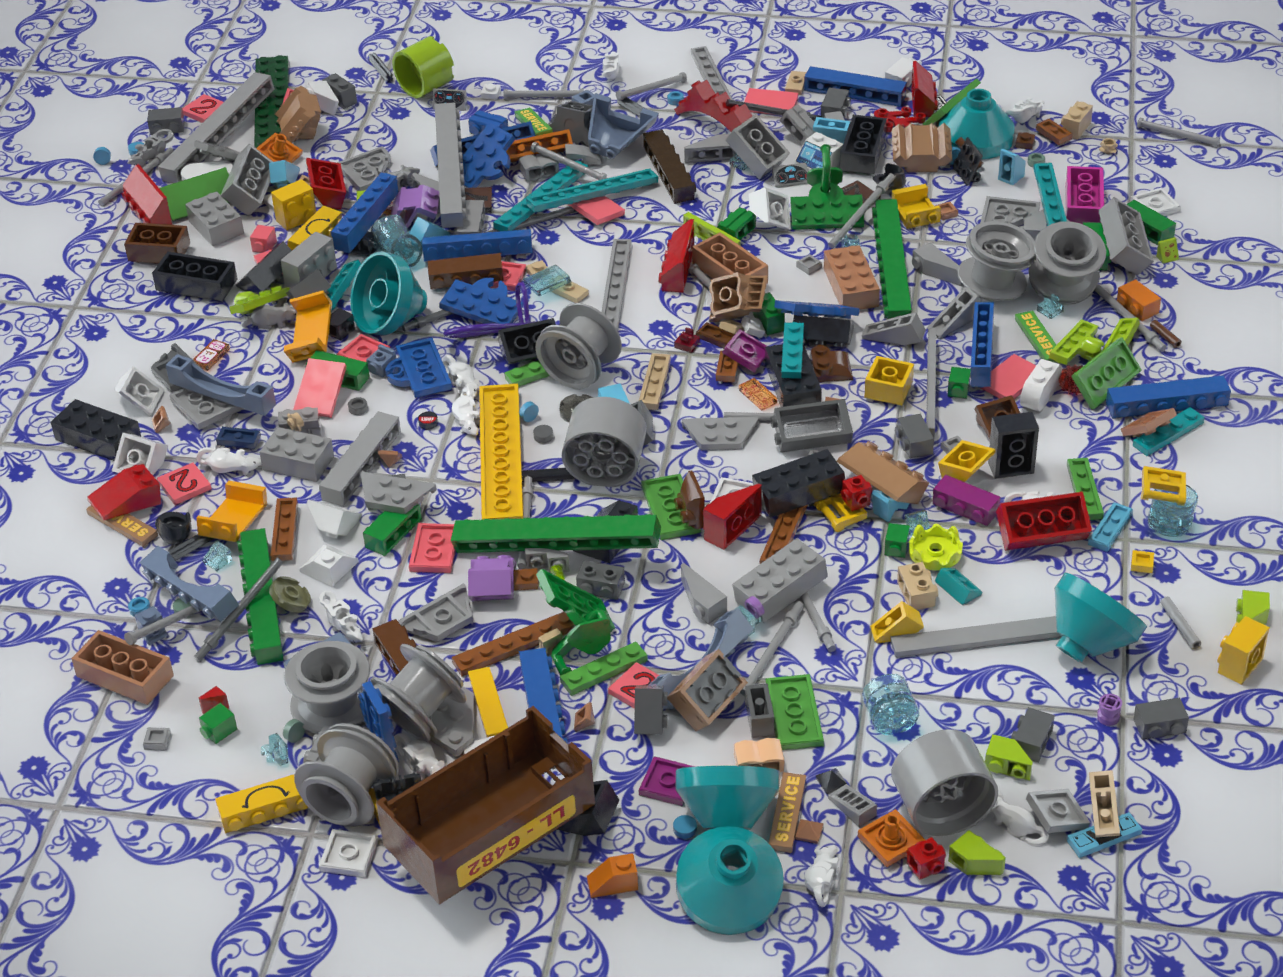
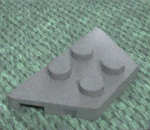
(720, 433)
(393, 493)
(440, 616)

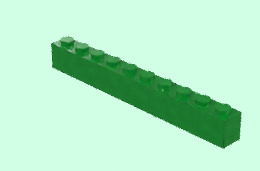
(891, 259)
(556, 533)

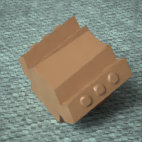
(299, 115)
(921, 147)
(736, 296)

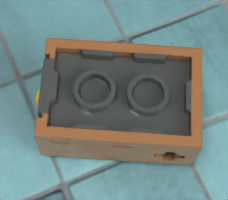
(707, 690)

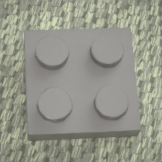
(1057, 810)

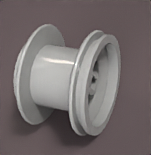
(997, 259)
(1067, 262)
(578, 346)
(327, 685)
(420, 690)
(349, 767)

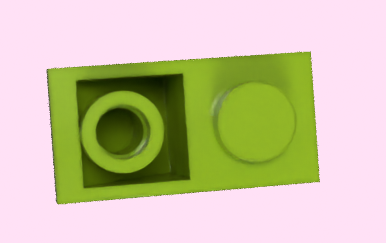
(1253, 605)
(1008, 758)
(975, 856)

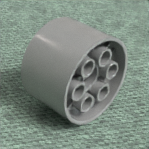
(604, 442)
(944, 782)

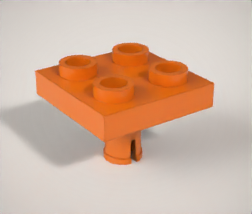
(279, 149)
(889, 837)

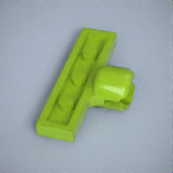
(247, 301)
(1078, 341)

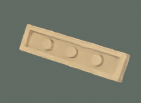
(655, 380)

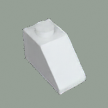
(326, 98)

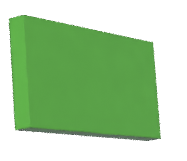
(952, 102)
(193, 188)
(1107, 370)
(660, 500)
(795, 712)

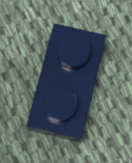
(238, 437)

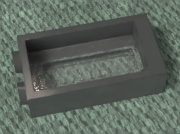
(812, 425)

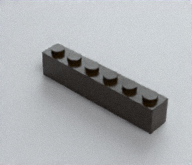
(669, 166)

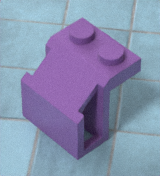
(414, 201)
(491, 578)

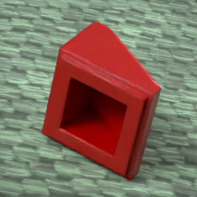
(213, 698)

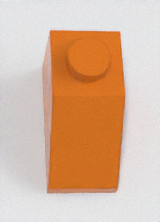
(614, 876)

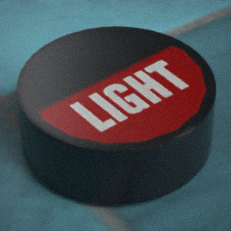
(428, 420)

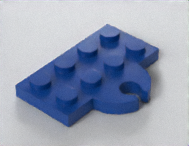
(486, 155)
(480, 302)
(816, 309)
(419, 368)
(377, 715)

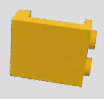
(915, 206)

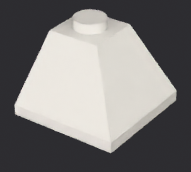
(139, 390)
(332, 518)
(329, 565)

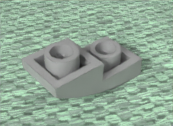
(577, 152)
(546, 558)

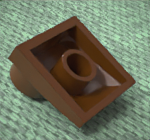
(830, 364)
(994, 408)
(691, 502)

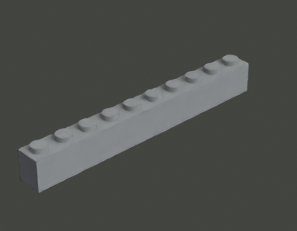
(217, 125)
(450, 165)

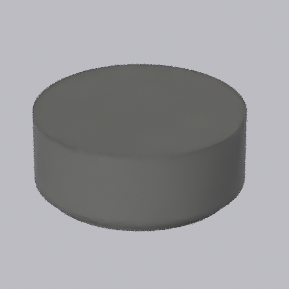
(357, 406)
(543, 433)

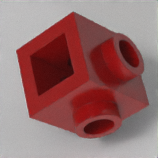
(856, 492)
(926, 858)

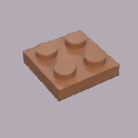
(1148, 423)

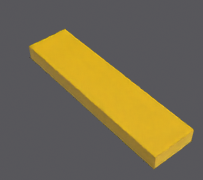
(487, 701)

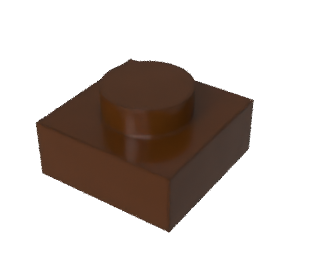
(1025, 140)

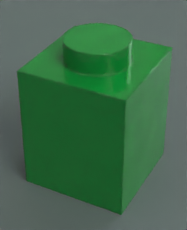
(959, 382)
(897, 540)
(217, 723)

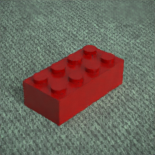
(1043, 521)

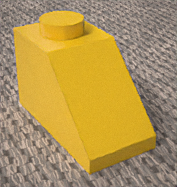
(898, 621)

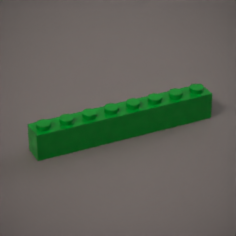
(263, 609)

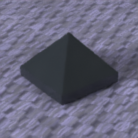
(830, 780)

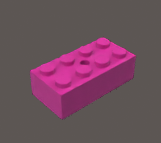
(1084, 194)

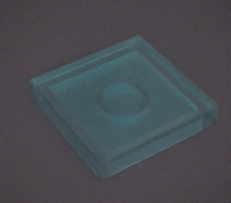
(547, 280)

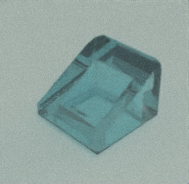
(218, 556)

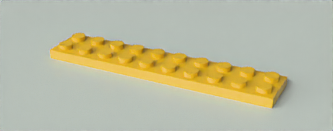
(500, 452)

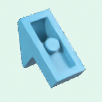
(885, 506)

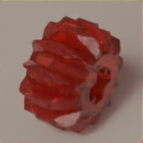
(1066, 381)

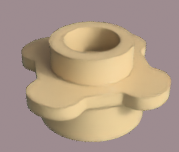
(1108, 146)
(295, 421)

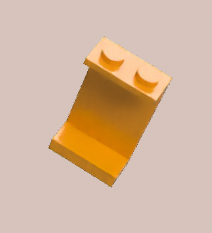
(310, 326)
(236, 512)

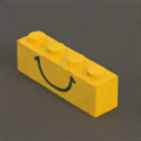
(322, 222)
(259, 804)

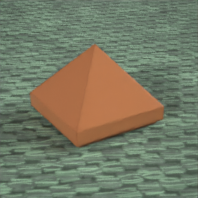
(160, 419)
(390, 457)
(584, 717)
(809, 831)

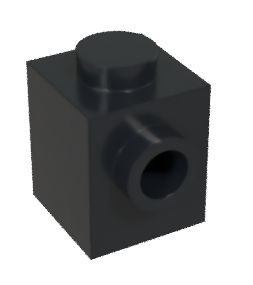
(341, 324)

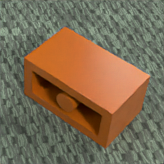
(1138, 300)

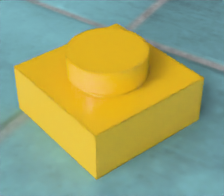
(1142, 561)

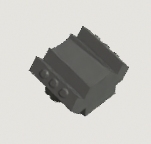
(574, 117)

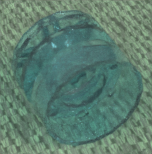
(1171, 518)
(890, 704)

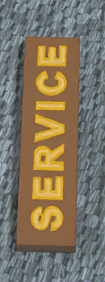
(128, 526)
(787, 812)

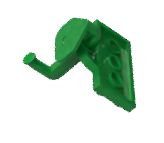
(825, 208)
(584, 610)

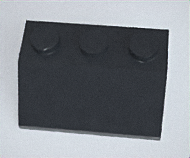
(265, 272)
(826, 330)
(519, 342)
(617, 508)

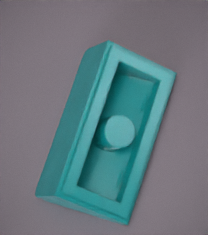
(957, 585)

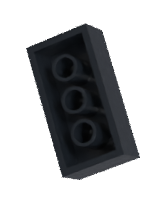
(863, 144)
(195, 276)
(792, 390)
(92, 428)
(799, 482)

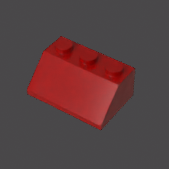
(923, 91)
(327, 182)

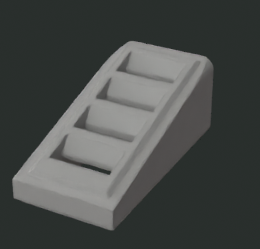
(859, 817)

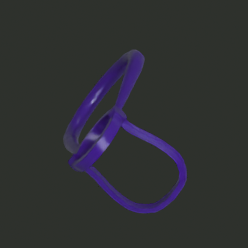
(490, 328)

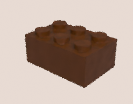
(151, 241)

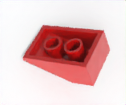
(126, 493)
(732, 515)

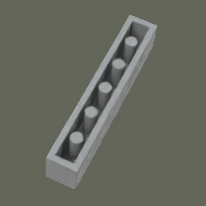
(360, 457)

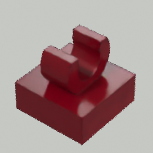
(687, 341)

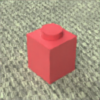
(263, 238)

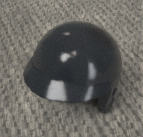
(899, 181)
(174, 527)

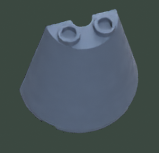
(614, 131)

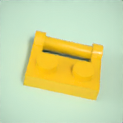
(1163, 480)
(848, 517)

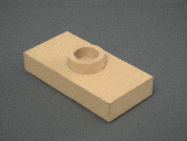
(795, 82)
(572, 292)

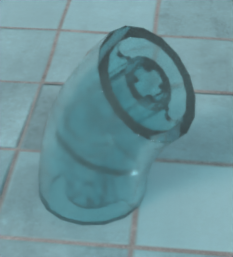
(395, 238)

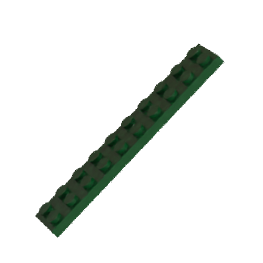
(265, 117)

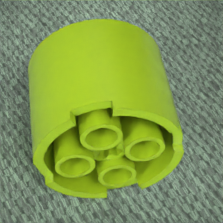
(423, 67)

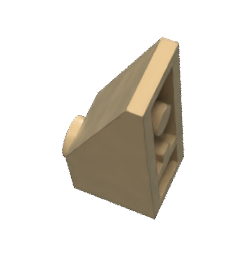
(1104, 803)

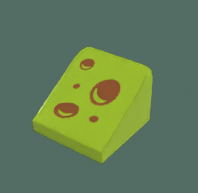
(1167, 250)

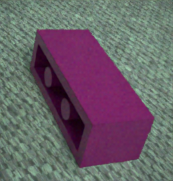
(966, 500)

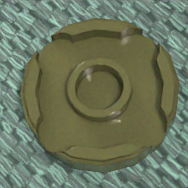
(289, 594)

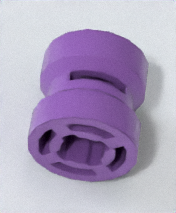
(1109, 709)

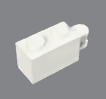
(901, 70)

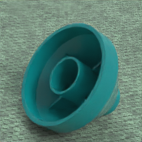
(982, 121)
(385, 294)
(1092, 620)
(727, 793)
(724, 898)

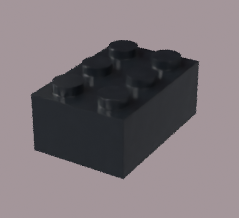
(1015, 445)

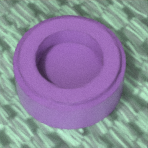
(754, 606)

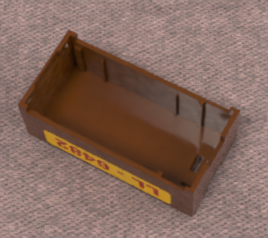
(486, 806)

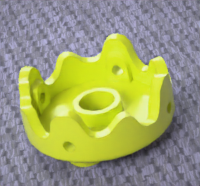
(935, 538)

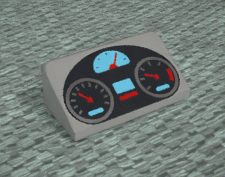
(458, 97)
(789, 174)

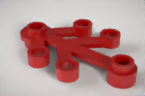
(904, 122)

